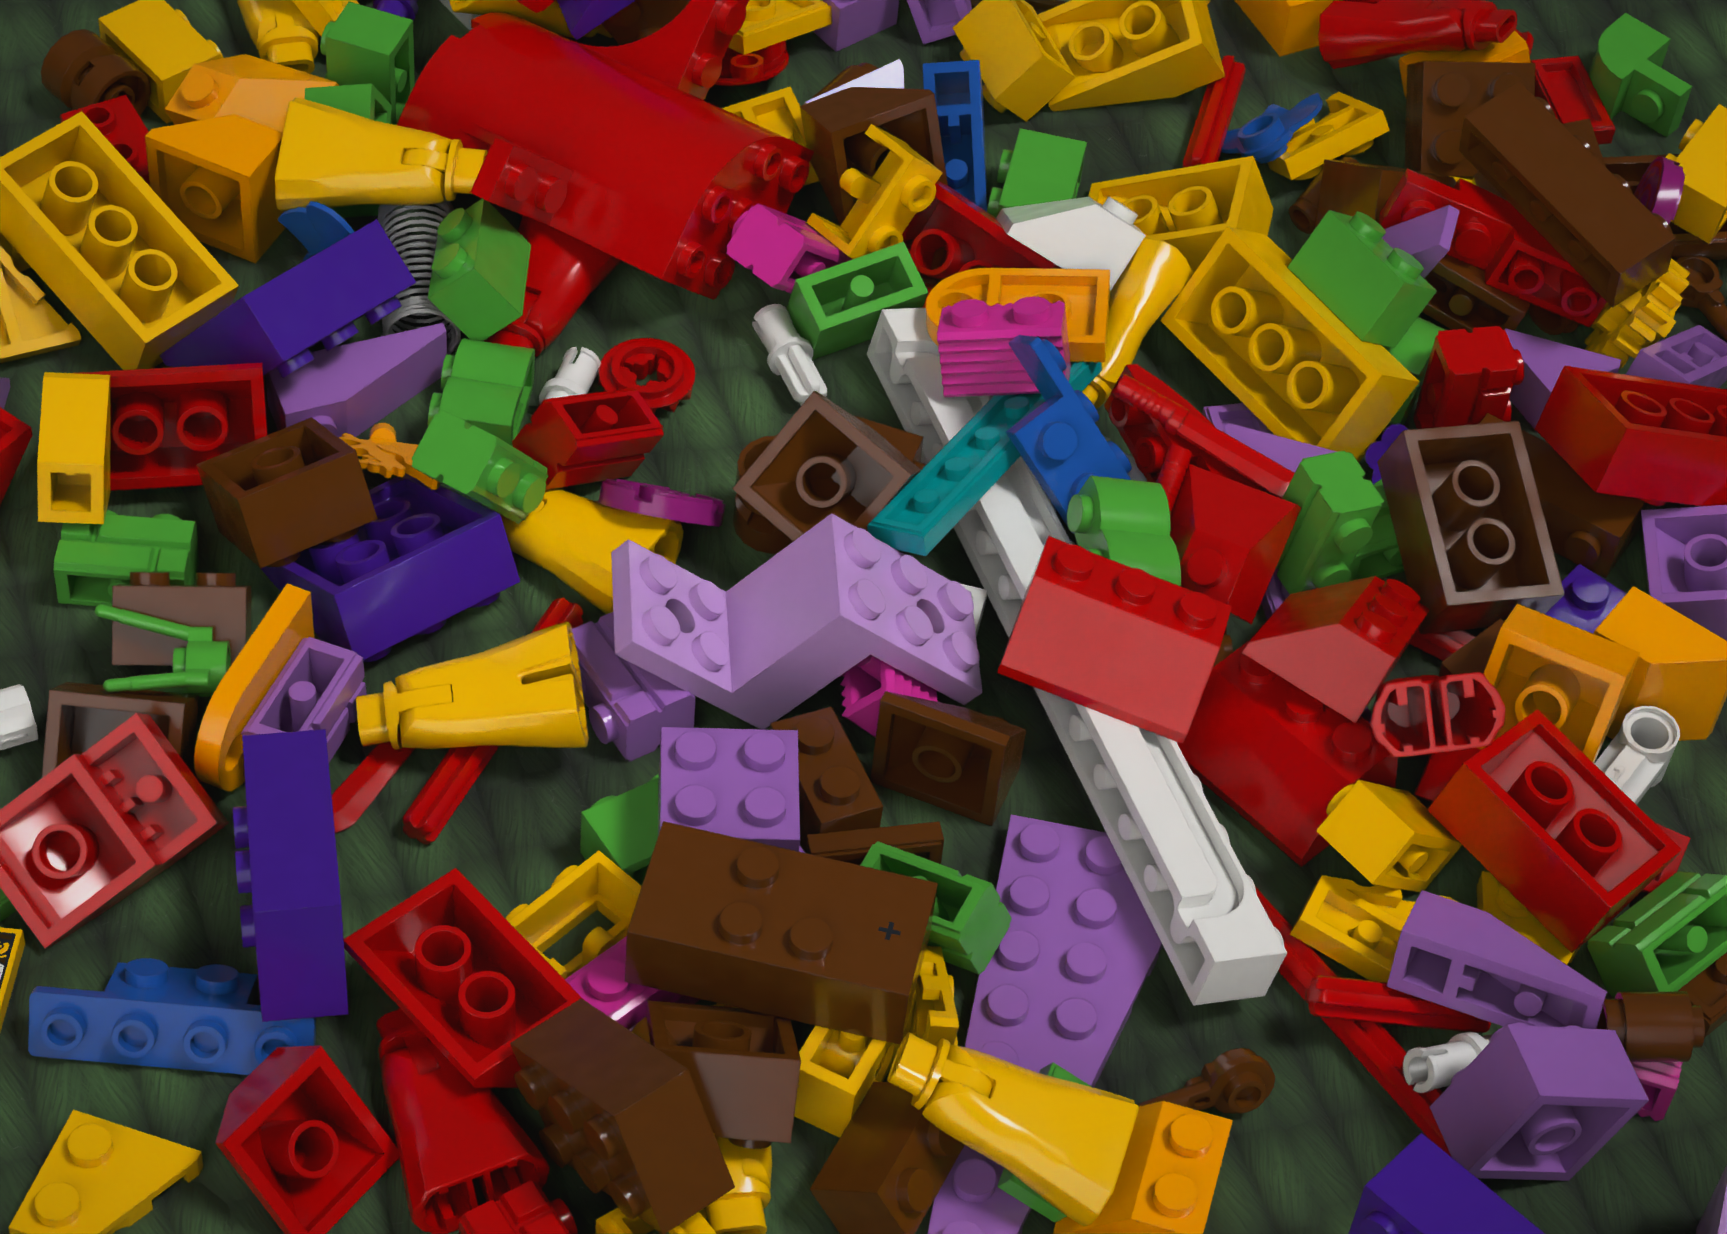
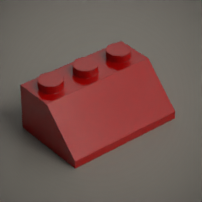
(969, 237)
(178, 418)
(1115, 639)
(1340, 640)
(1279, 753)
(1553, 829)
(462, 976)

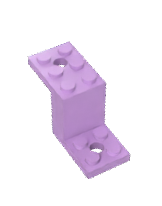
(794, 622)

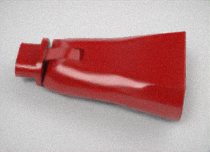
(1379, 29)
(558, 282)
(1436, 714)
(448, 1130)

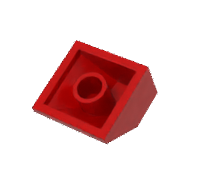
(1229, 538)
(303, 1139)

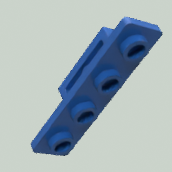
(1061, 434)
(163, 1020)

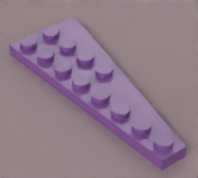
(1051, 988)

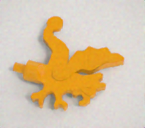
(386, 455)

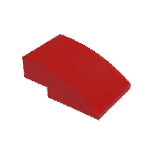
(101, 828)

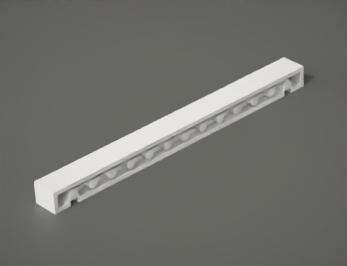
(1134, 778)

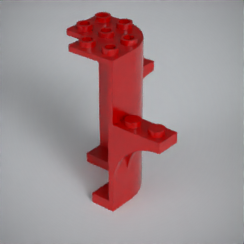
(612, 137)

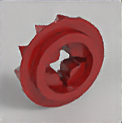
(640, 357)

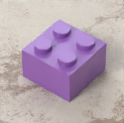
(731, 783)
(1538, 1102)

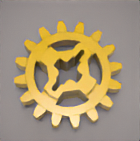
(1639, 318)

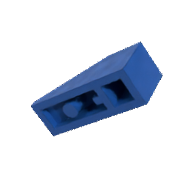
(961, 125)

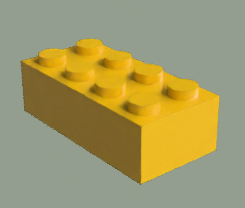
(108, 244)
(1285, 348)

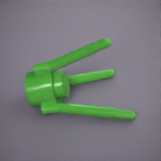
(195, 668)

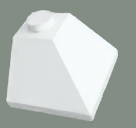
(1077, 233)

